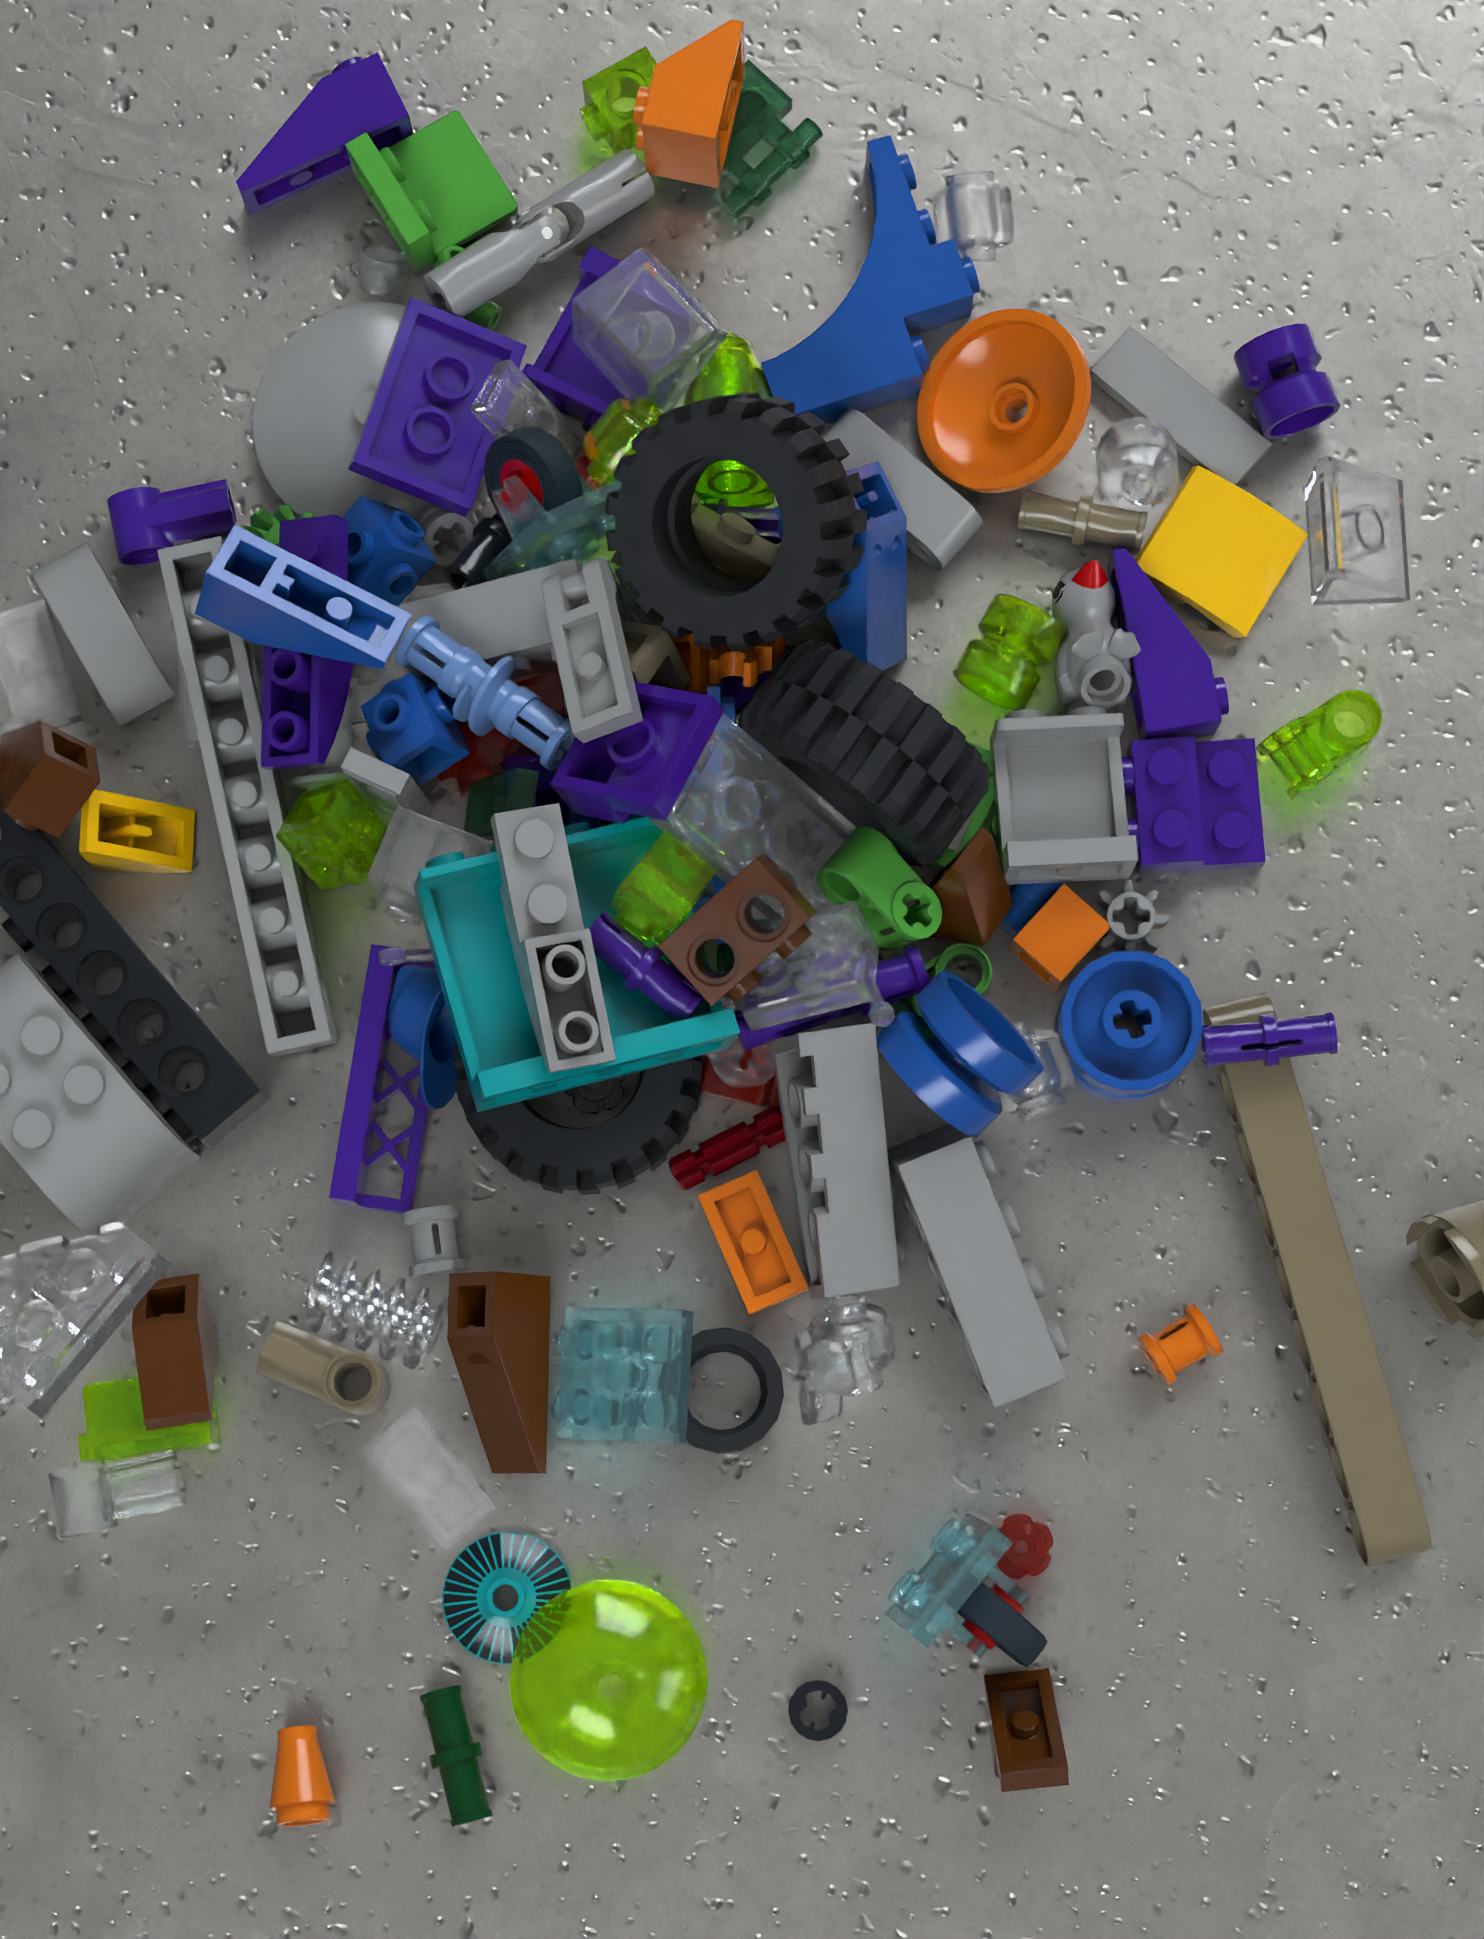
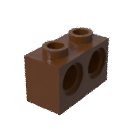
(730, 919)

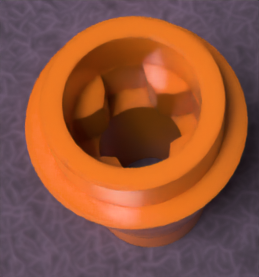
(300, 1779)

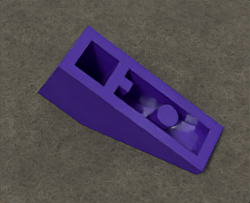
(313, 139)
(1171, 674)

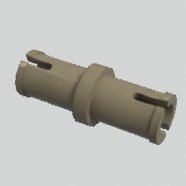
(1082, 520)

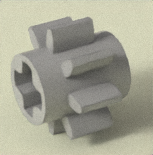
(1141, 910)

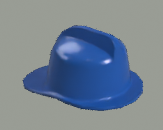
(425, 1031)

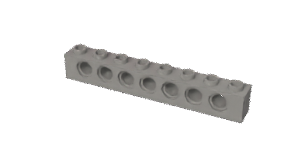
(249, 814)

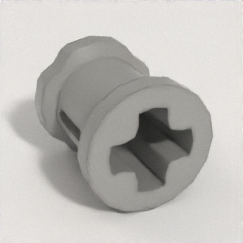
(421, 1224)

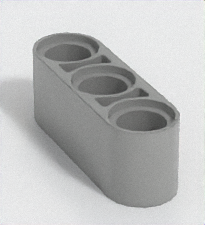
(936, 514)
(103, 634)

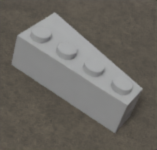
(978, 1263)

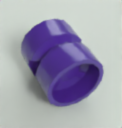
(1300, 393)

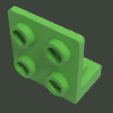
(432, 187)

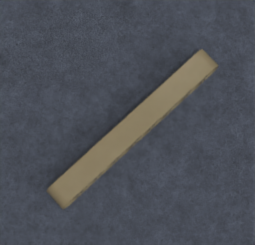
(1322, 1299)

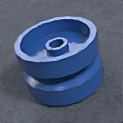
(1150, 996)
(959, 1054)

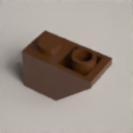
(45, 776)
(175, 1353)

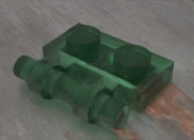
(758, 118)

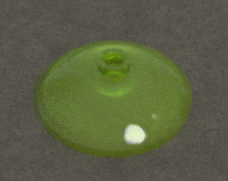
(600, 1632)

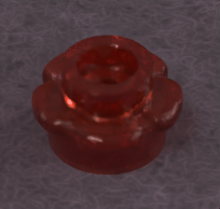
(1039, 1541)

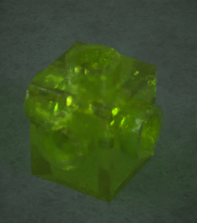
(333, 835)

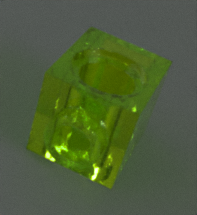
(605, 88)
(661, 889)

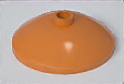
(981, 385)

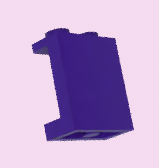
(563, 369)

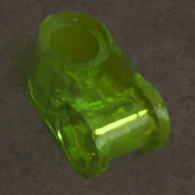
(1313, 748)

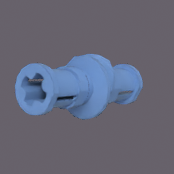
(485, 692)

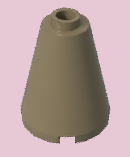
(1452, 1263)

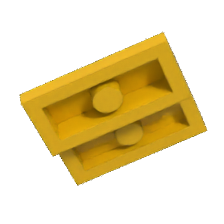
(1220, 551)

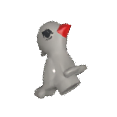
(1095, 657)

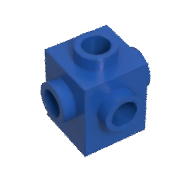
(385, 550)
(414, 728)

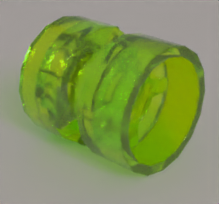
(999, 670)

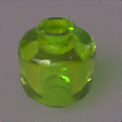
(613, 433)

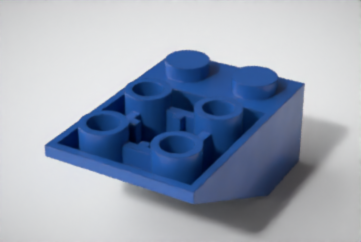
(873, 609)

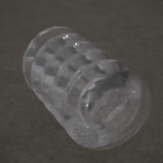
(374, 1312)

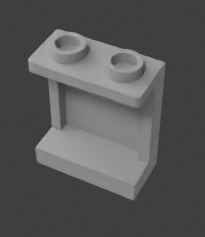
(1061, 797)

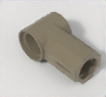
(319, 1368)

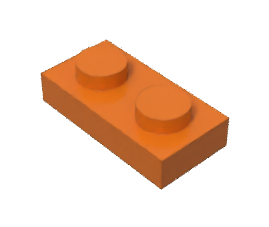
(753, 1242)

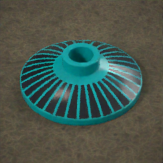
(478, 1572)

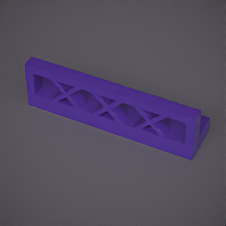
(365, 1097)

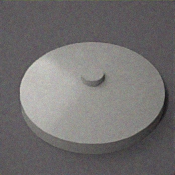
(316, 407)

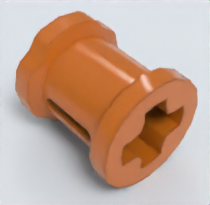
(1180, 1344)

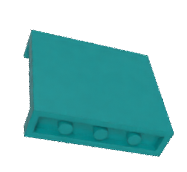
(483, 987)

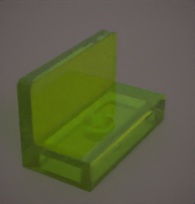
(119, 1431)

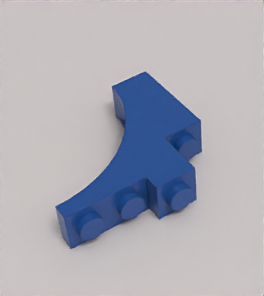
(904, 288)

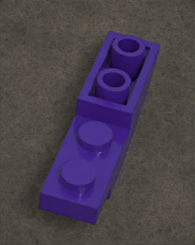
(303, 691)

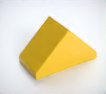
(136, 834)

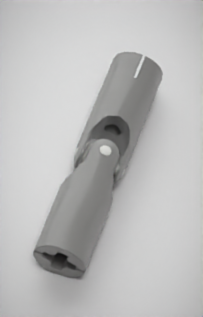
(505, 257)

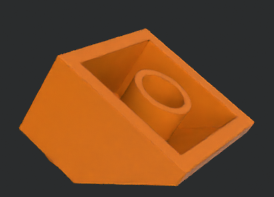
(692, 107)

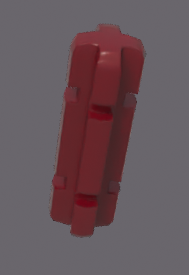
(727, 1149)

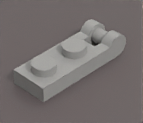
(591, 651)

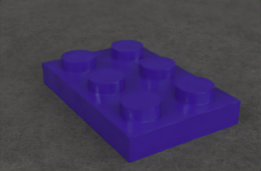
(420, 417)

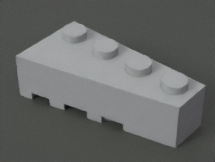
(839, 1159)

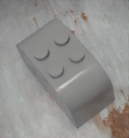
(75, 1111)

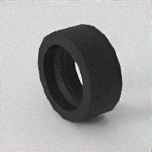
(771, 1387)

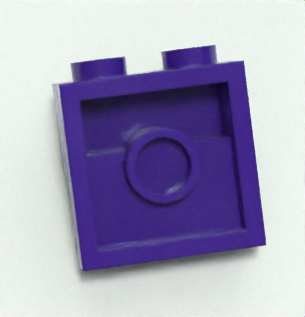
(643, 764)
(1194, 804)

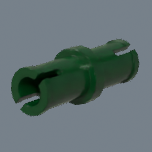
(456, 1755)

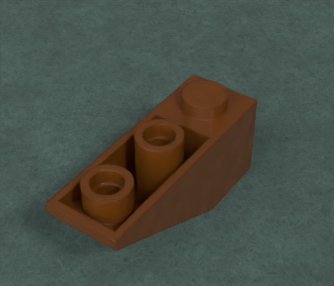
(503, 1362)

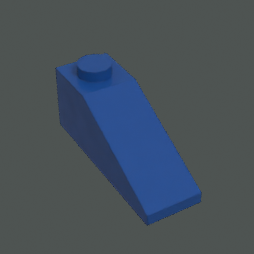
(296, 605)

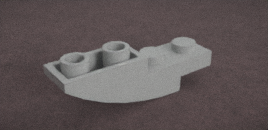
(550, 940)

